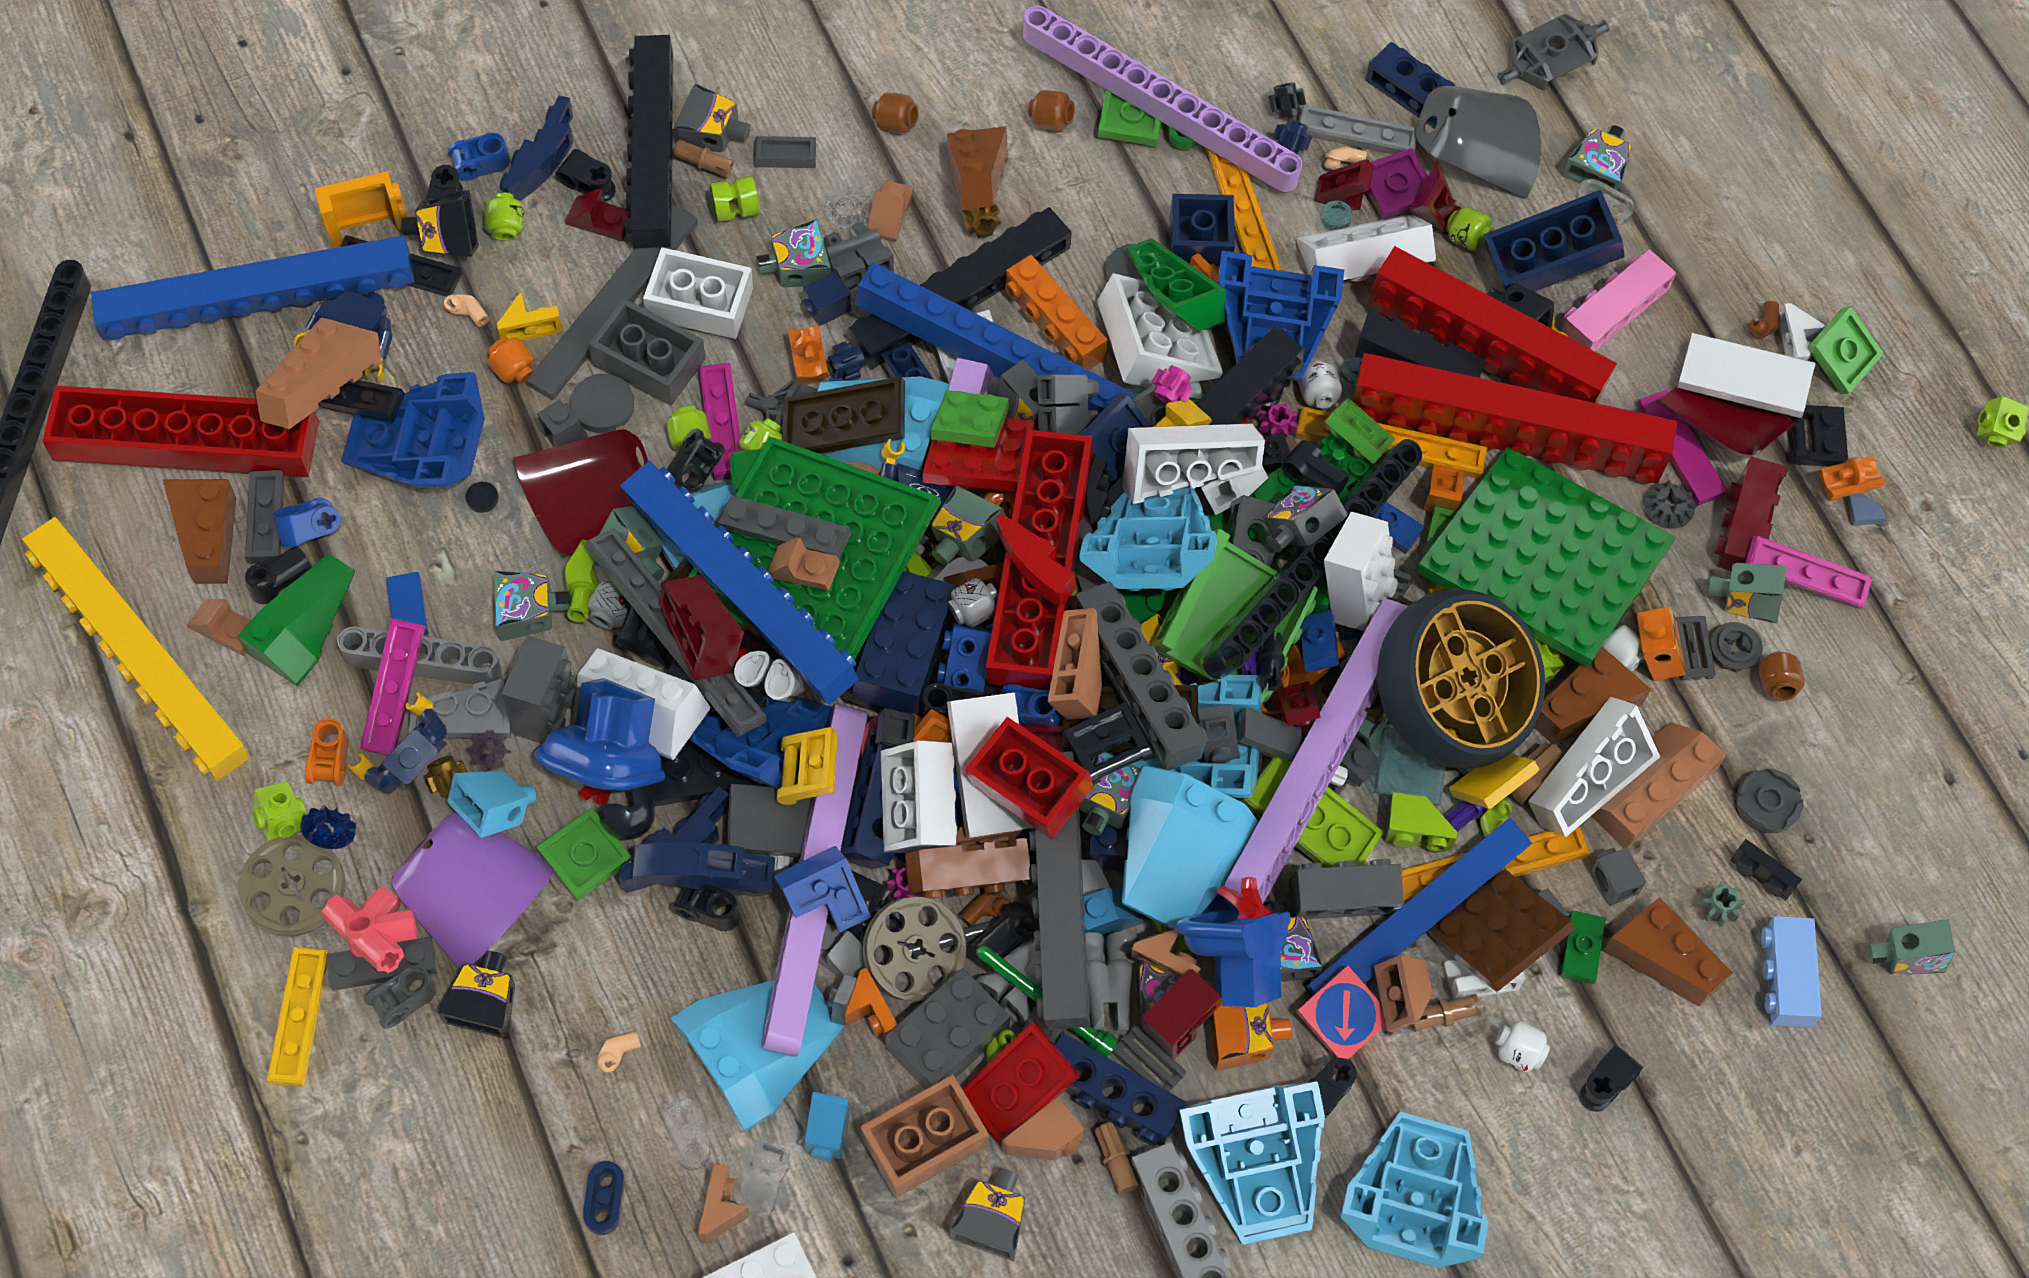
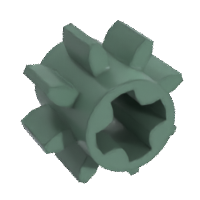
(1725, 907)

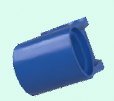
(479, 156)
(302, 523)
(1029, 705)

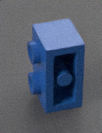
(966, 657)

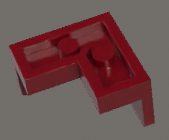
(1180, 1012)

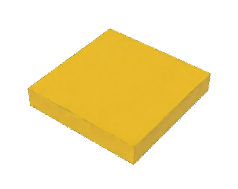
(1494, 782)

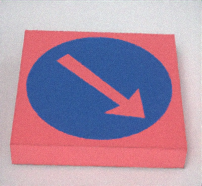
(1343, 1014)

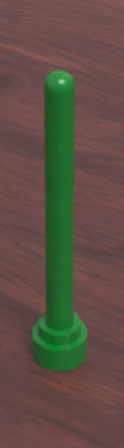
(1097, 1040)

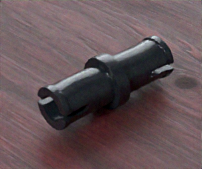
(1271, 662)

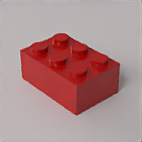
(1029, 777)

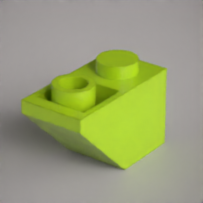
(1417, 822)

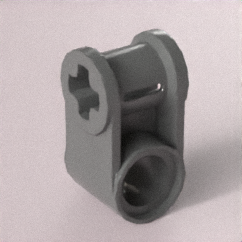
(399, 997)

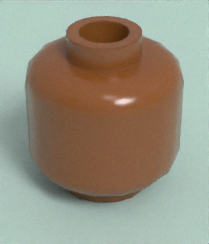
(1051, 110)
(895, 113)
(1781, 676)

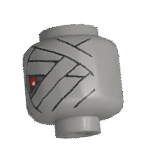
(973, 603)
(608, 606)

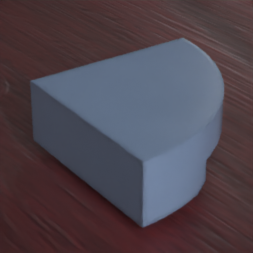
(1864, 510)

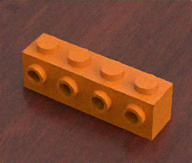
(1055, 313)

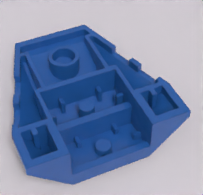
(1268, 297)
(429, 439)
(759, 751)

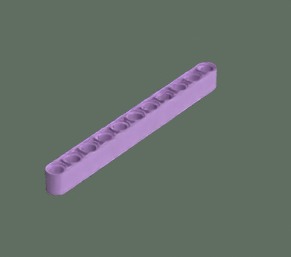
(1162, 98)
(1316, 760)
(805, 934)

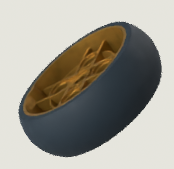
(1479, 671)

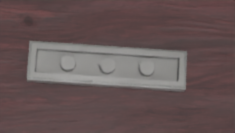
(1357, 130)

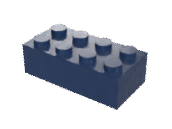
(1556, 243)
(904, 644)

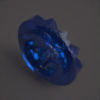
(320, 834)

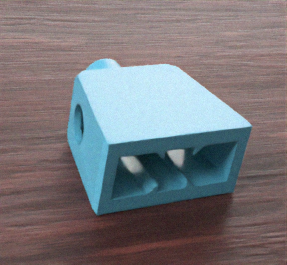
(489, 800)

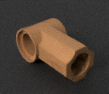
(1546, 758)

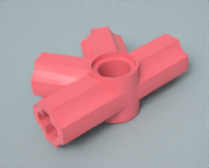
(373, 928)

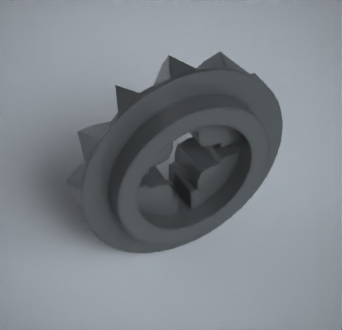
(1660, 511)
(1750, 646)

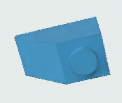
(1107, 914)
(827, 1126)

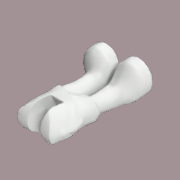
(777, 675)

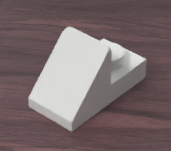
(1798, 331)

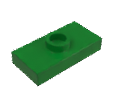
(1583, 947)

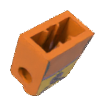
(1661, 636)
(1245, 1035)

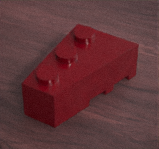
(1750, 510)
(701, 627)

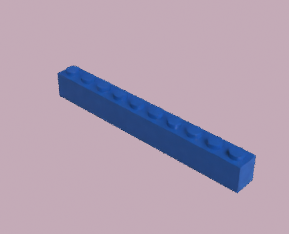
(252, 288)
(965, 332)
(741, 583)

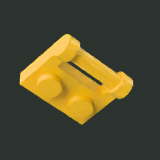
(816, 765)

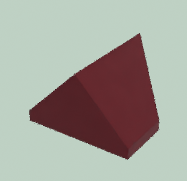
(1434, 200)

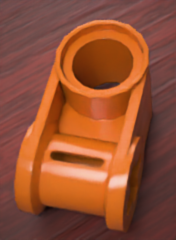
(327, 760)

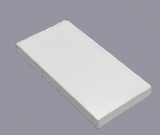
(1746, 375)
(971, 727)

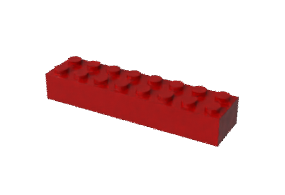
(1510, 341)
(174, 432)
(1052, 506)

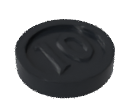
(482, 497)

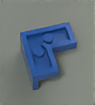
(823, 881)

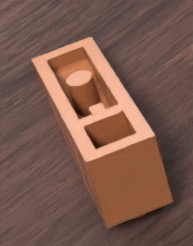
(1077, 667)

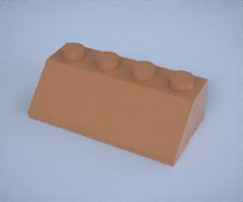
(1683, 765)

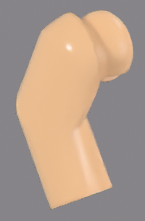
(466, 306)
(613, 1050)

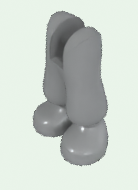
(1109, 982)
(1015, 1002)

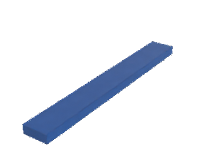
(1431, 903)

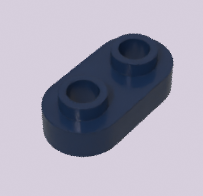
(603, 1199)

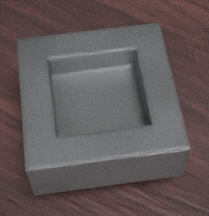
(840, 998)

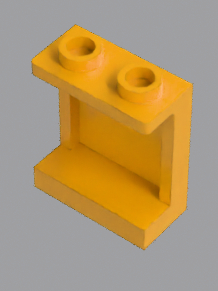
(359, 203)

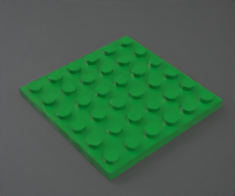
(884, 524)
(1548, 554)

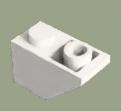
(1223, 492)

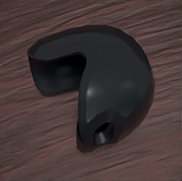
(629, 822)

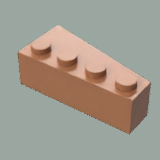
(316, 371)

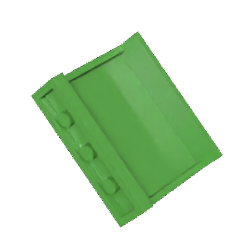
(1215, 601)

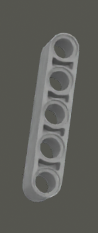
(432, 665)

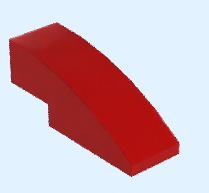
(1036, 561)

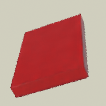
(1019, 1082)

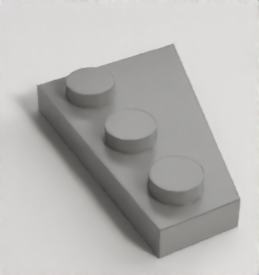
(471, 710)

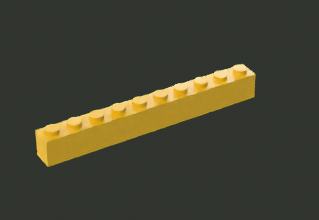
(136, 649)

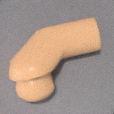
(1344, 154)

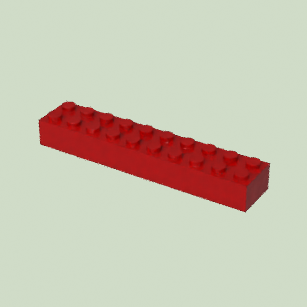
(1516, 418)

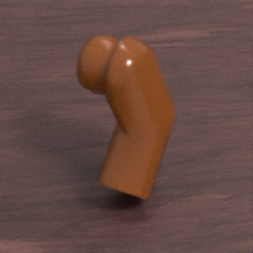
(1768, 323)
(983, 906)

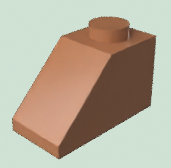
(1403, 990)
(1046, 1134)

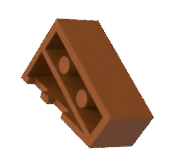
(977, 164)
(1584, 693)

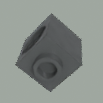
(1617, 875)

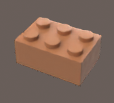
(924, 1136)

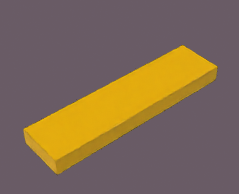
(298, 1017)

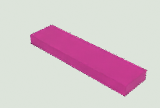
(721, 413)
(1687, 455)
(1812, 572)
(392, 686)

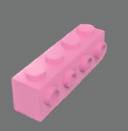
(1618, 301)

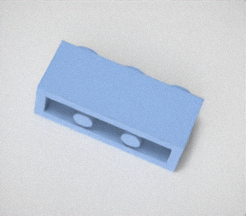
(1791, 972)

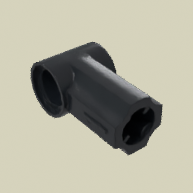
(1308, 465)
(277, 572)
(1003, 935)

